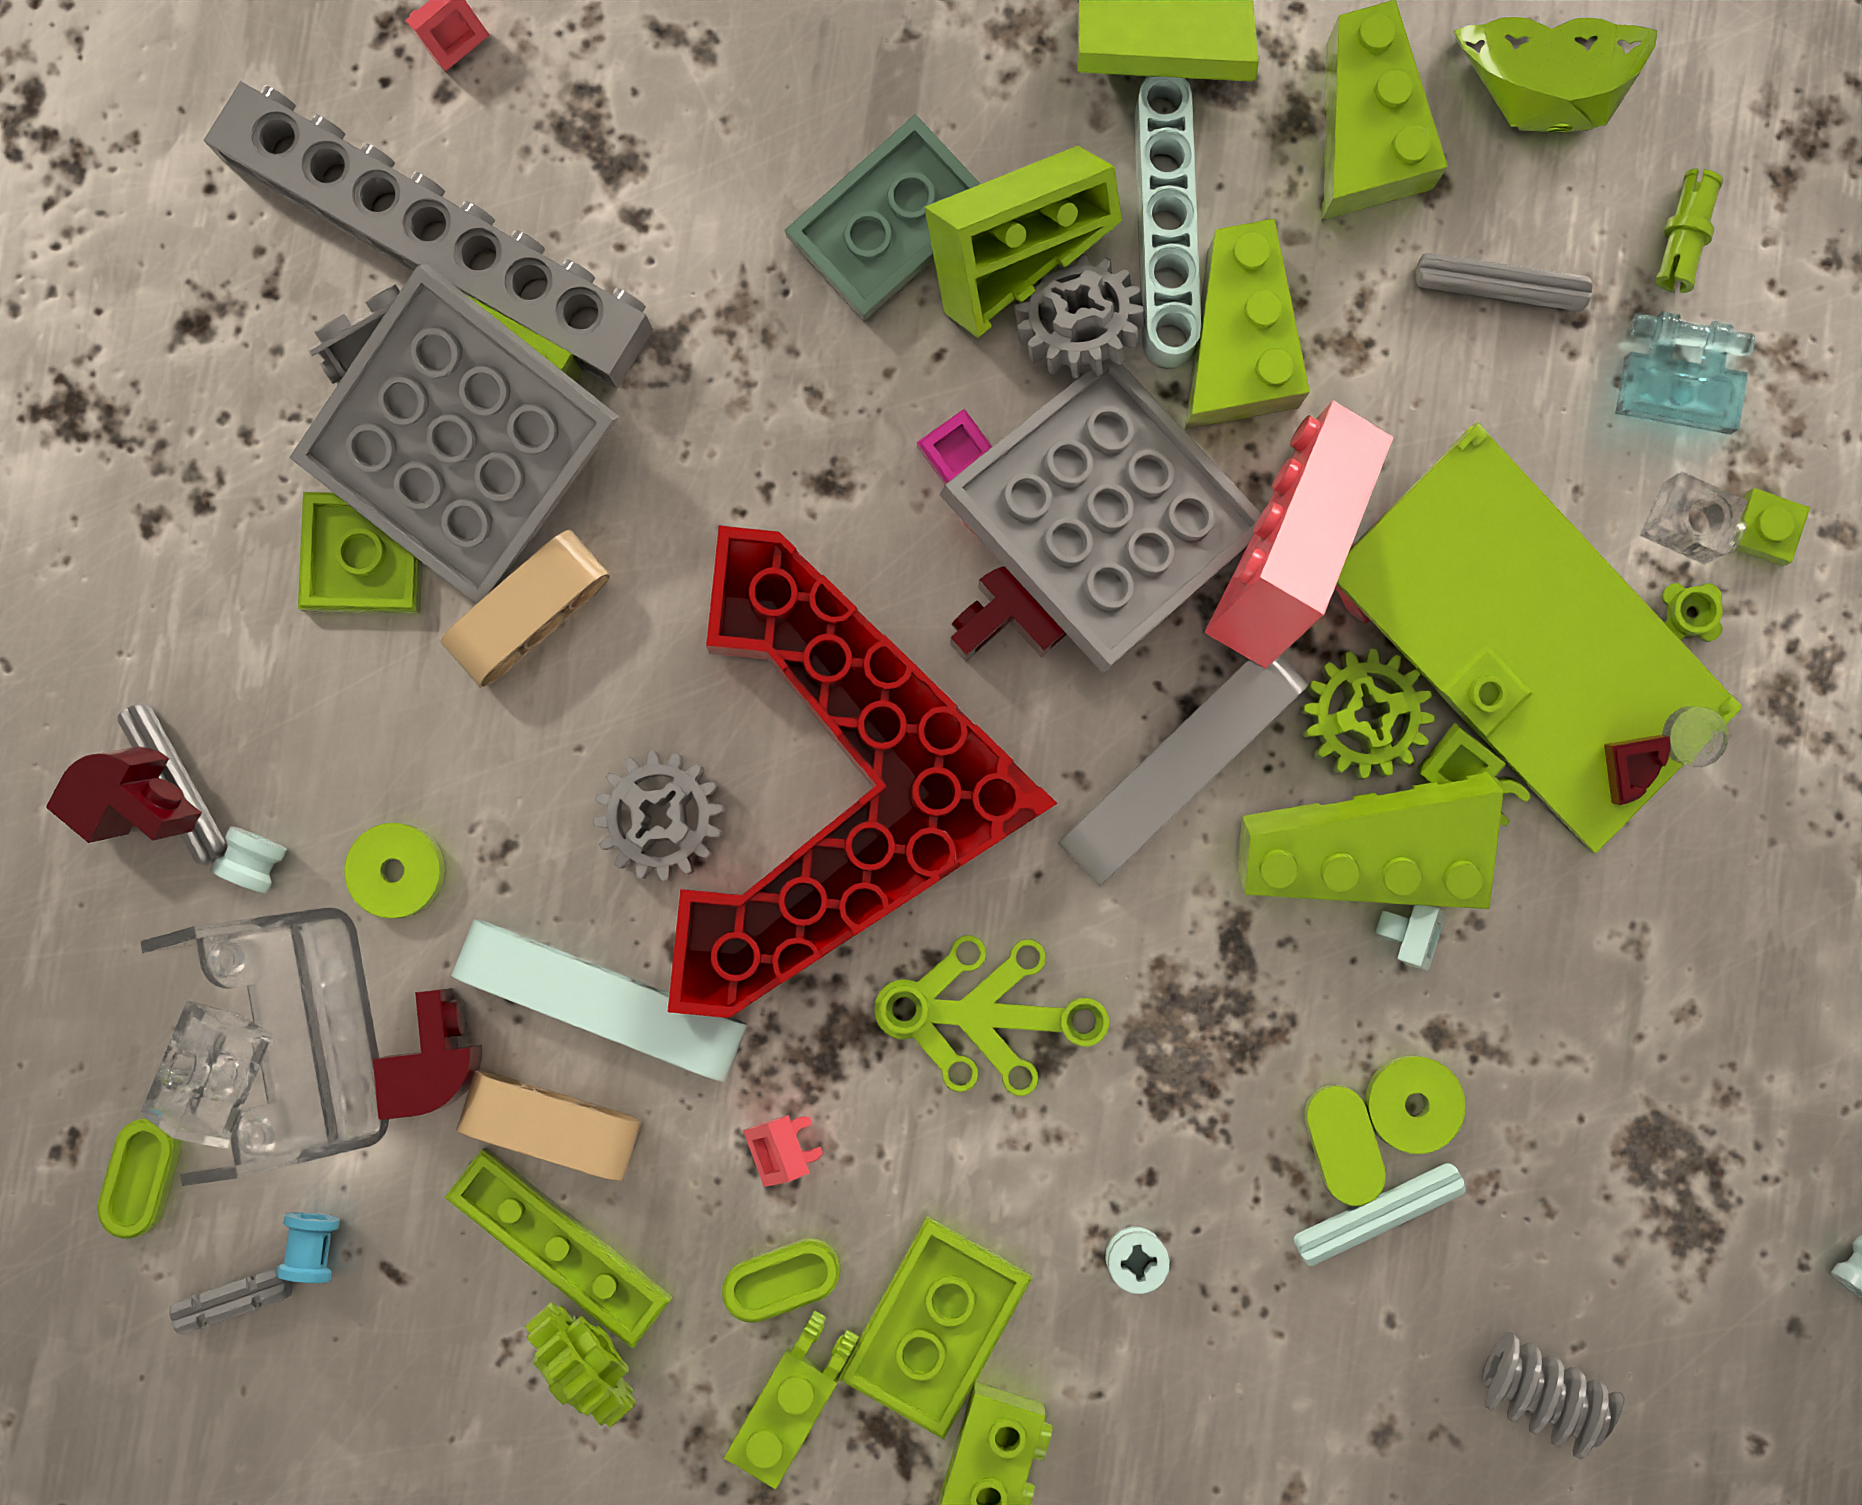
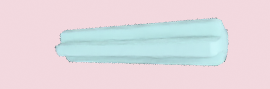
(1380, 1215)

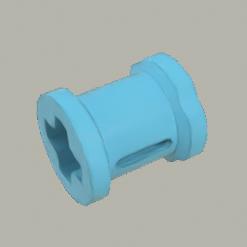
(307, 1247)

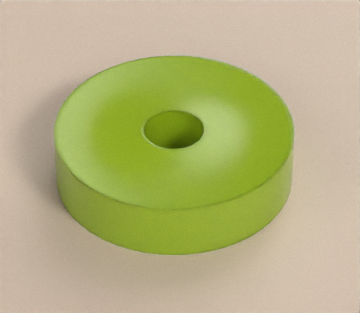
(367, 866)
(1442, 1108)

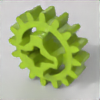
(1359, 691)
(580, 1365)

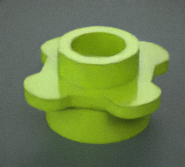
(1709, 609)

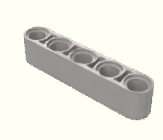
(1181, 766)

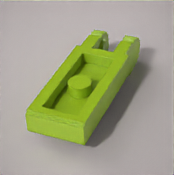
(788, 1406)

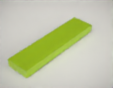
(558, 1247)

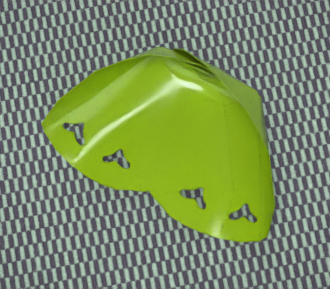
(1553, 78)

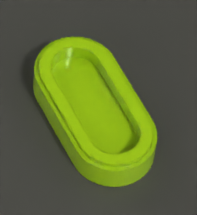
(1344, 1145)
(137, 1179)
(781, 1280)

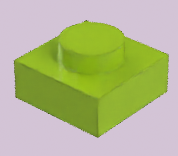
(1772, 527)

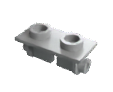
(345, 340)

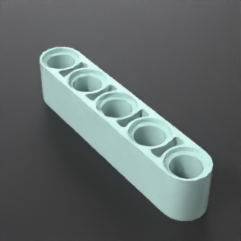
(1171, 192)
(596, 1000)

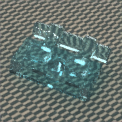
(1679, 390)

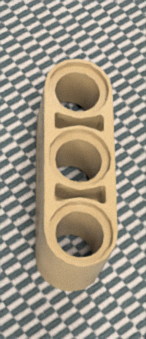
(525, 608)
(549, 1125)

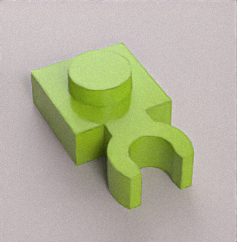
(1462, 755)

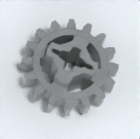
(1081, 317)
(639, 837)

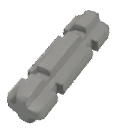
(228, 1301)

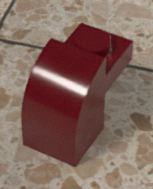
(1007, 605)
(119, 789)
(439, 1073)

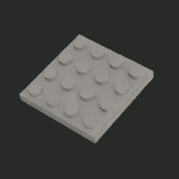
(453, 434)
(1104, 511)

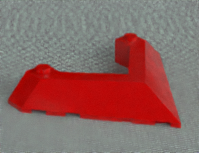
(934, 775)

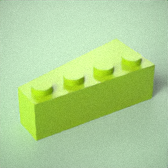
(1387, 848)

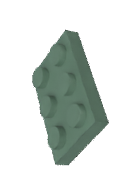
(873, 224)

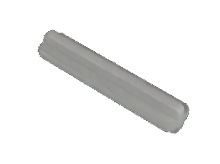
(1503, 282)
(145, 730)

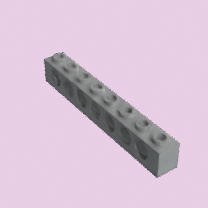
(246, 140)

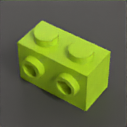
(996, 1449)

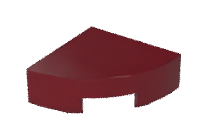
(1634, 766)

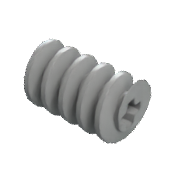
(1550, 1395)

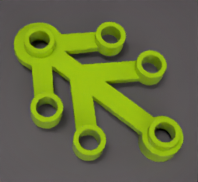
(980, 1013)

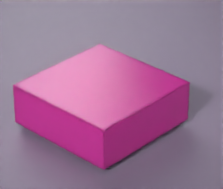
(953, 446)

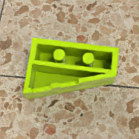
(1376, 115)
(1016, 230)
(1249, 336)

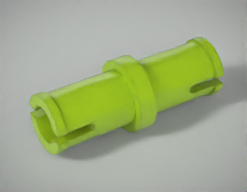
(1689, 230)

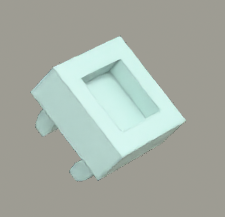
(1417, 935)

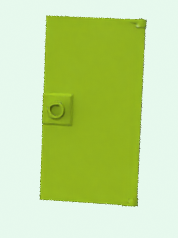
(1525, 630)

